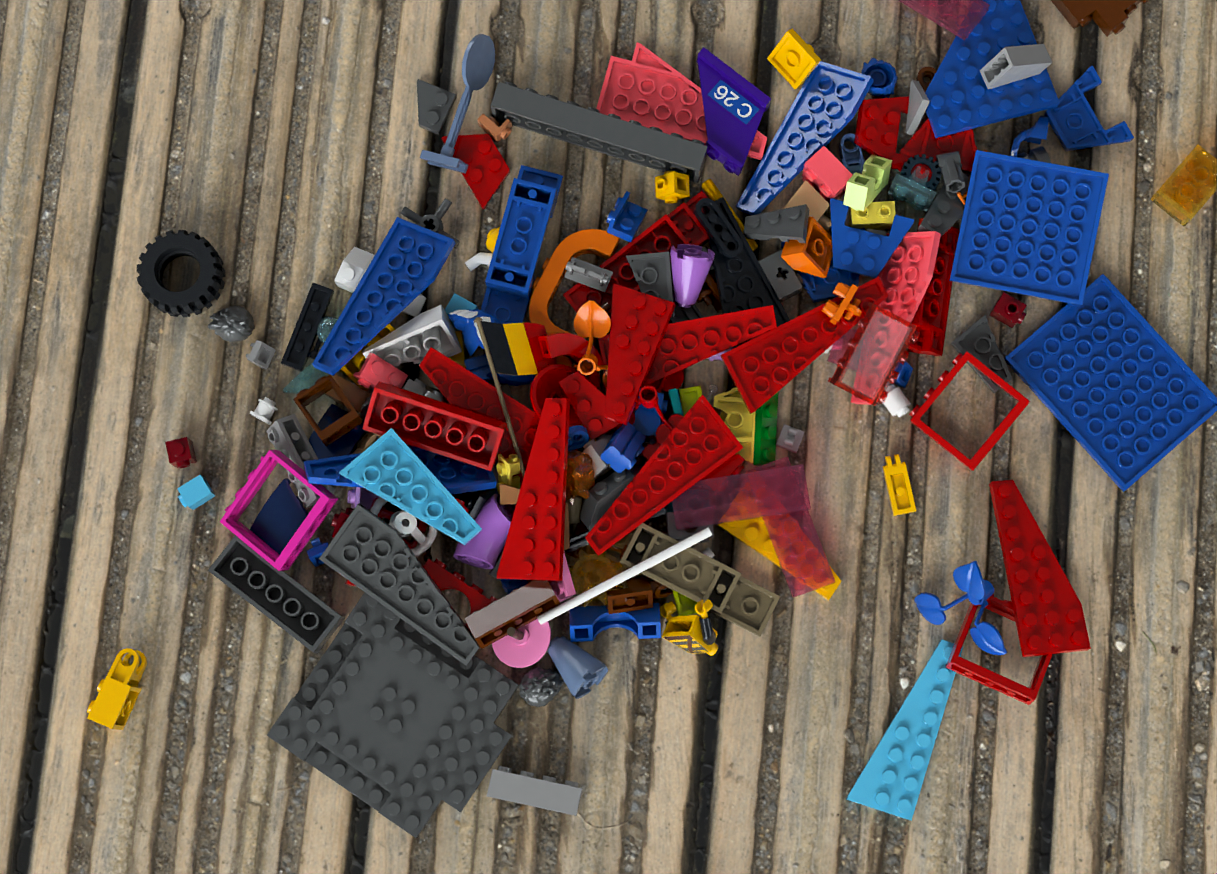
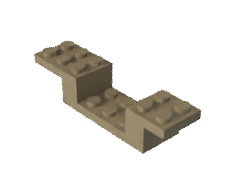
(699, 578)

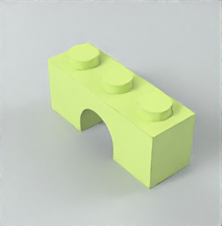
(864, 187)

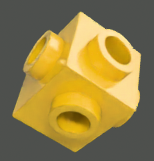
(672, 186)

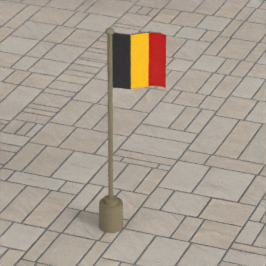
(512, 351)

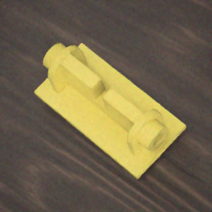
(506, 469)

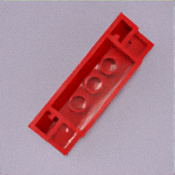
(934, 307)

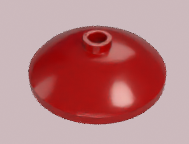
(547, 386)

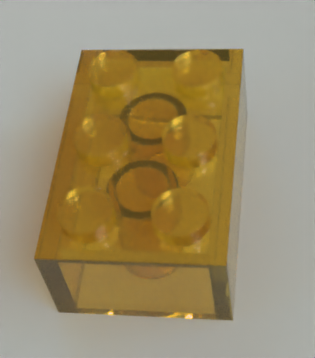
(1188, 186)

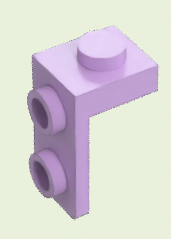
(360, 495)

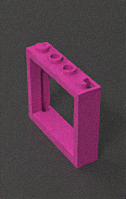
(304, 532)

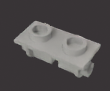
(588, 274)

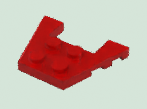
(879, 128)

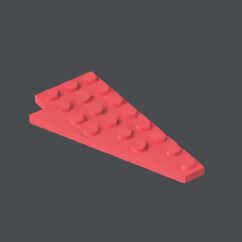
(658, 97)

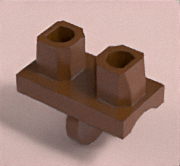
(709, 292)

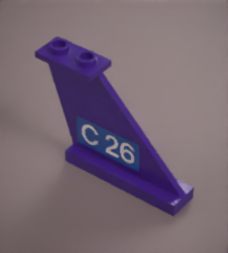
(730, 111)

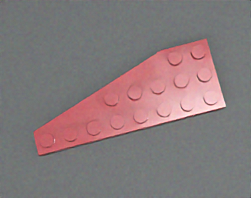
(908, 276)

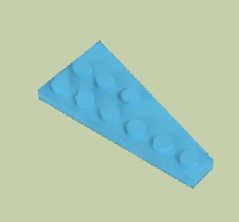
(403, 480)

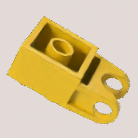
(118, 691)

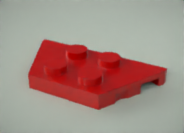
(925, 143)
(485, 165)

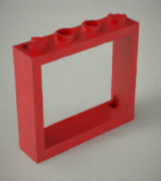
(944, 380)
(987, 677)

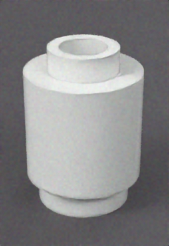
(896, 401)

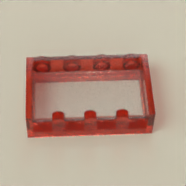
(875, 355)

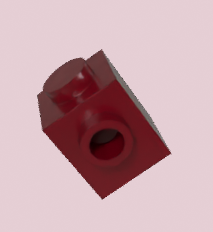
(1008, 310)
(181, 452)

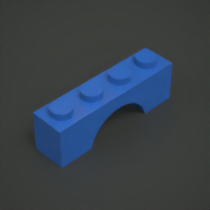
(591, 620)

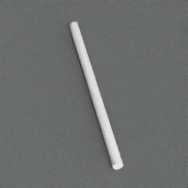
(623, 576)

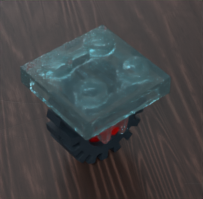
(917, 182)

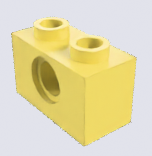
(876, 216)

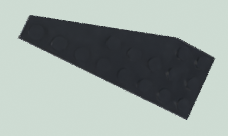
(741, 278)

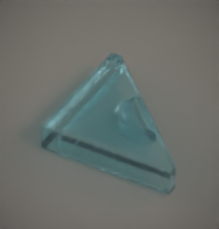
(304, 380)

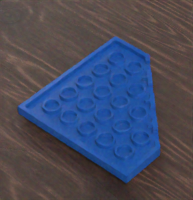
(958, 90)

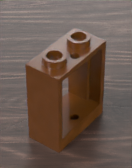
(340, 426)

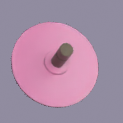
(523, 645)

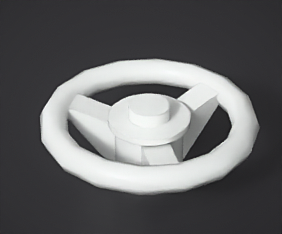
(406, 525)

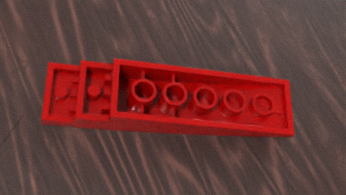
(671, 229)

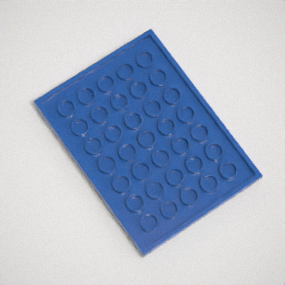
(1113, 383)

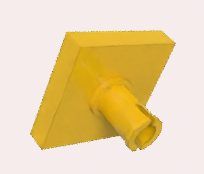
(794, 58)

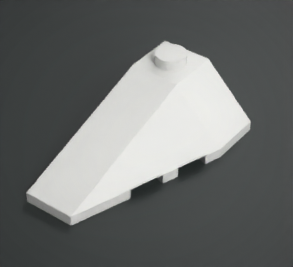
(353, 269)

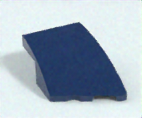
(344, 445)
(279, 517)

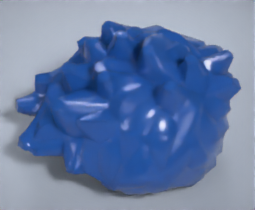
(883, 75)

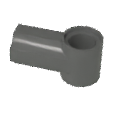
(951, 171)

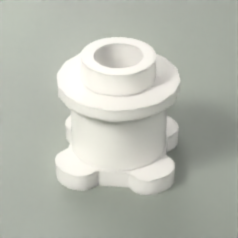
(264, 410)

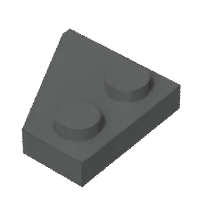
(433, 106)

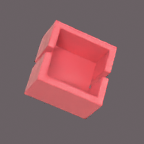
(826, 174)

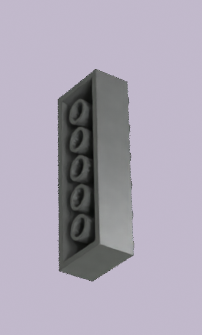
(276, 595)

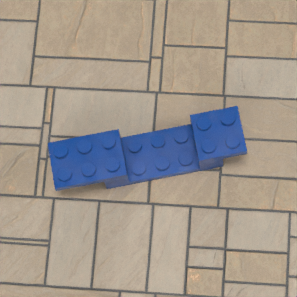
(520, 243)

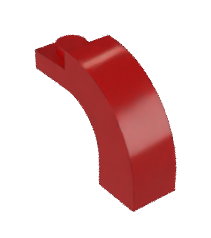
(569, 344)

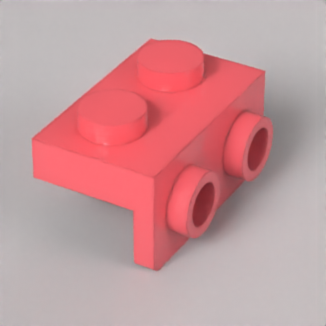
(376, 370)

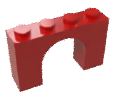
(455, 581)

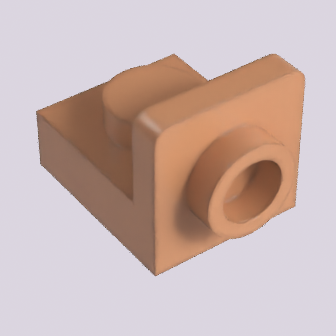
(491, 127)

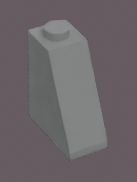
(1015, 64)

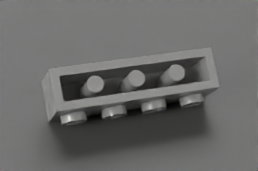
(291, 440)
(534, 792)

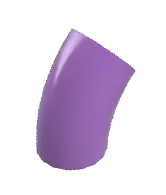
(487, 545)

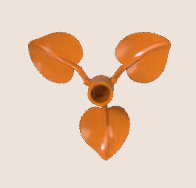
(589, 322)

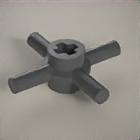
(431, 219)

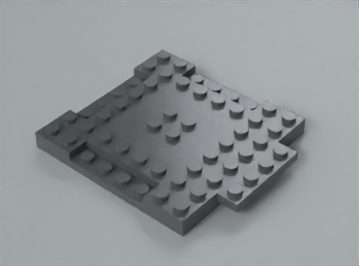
(397, 718)

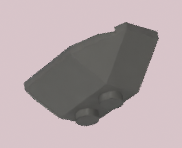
(604, 493)

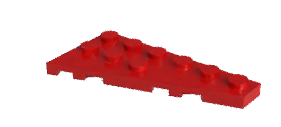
(635, 336)

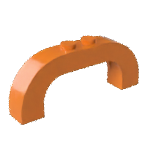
(577, 244)

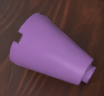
(689, 272)

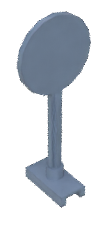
(476, 71)

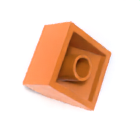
(814, 255)

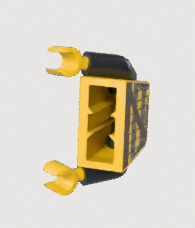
(690, 632)

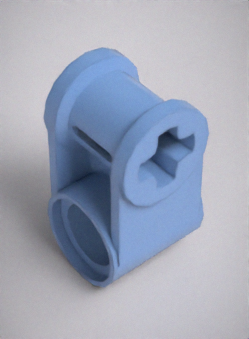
(853, 158)

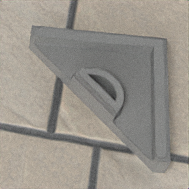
(916, 107)

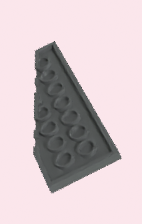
(386, 569)

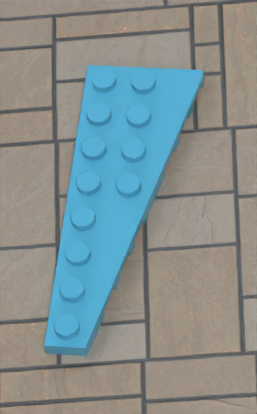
(901, 759)

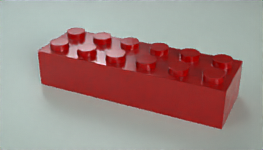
(435, 425)

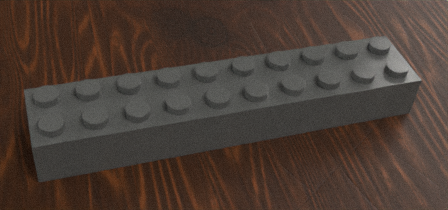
(598, 131)

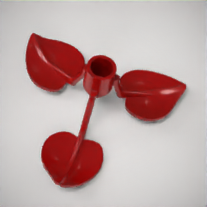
(650, 399)

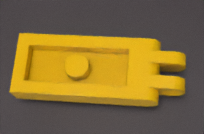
(898, 486)

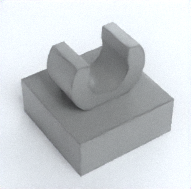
(261, 354)
(790, 438)

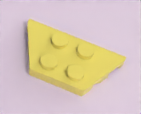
(738, 420)

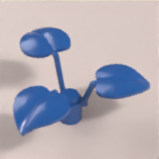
(978, 590)

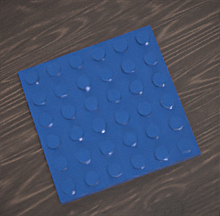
(1029, 227)

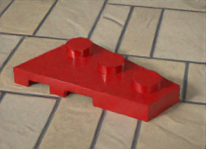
(587, 403)

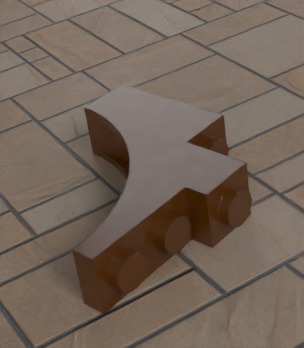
(1107, 14)

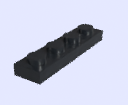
(306, 327)

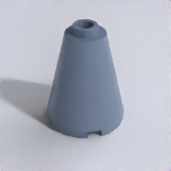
(576, 666)

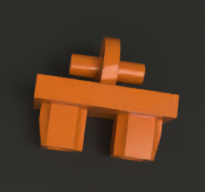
(836, 311)

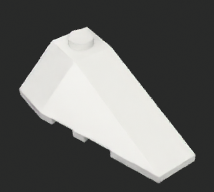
(416, 337)

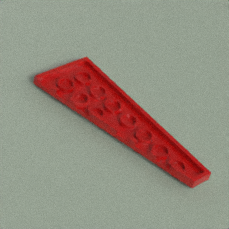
(701, 338)
(779, 355)
(683, 459)
(538, 523)

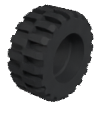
(161, 254)

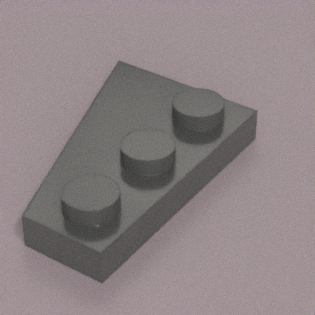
(982, 345)

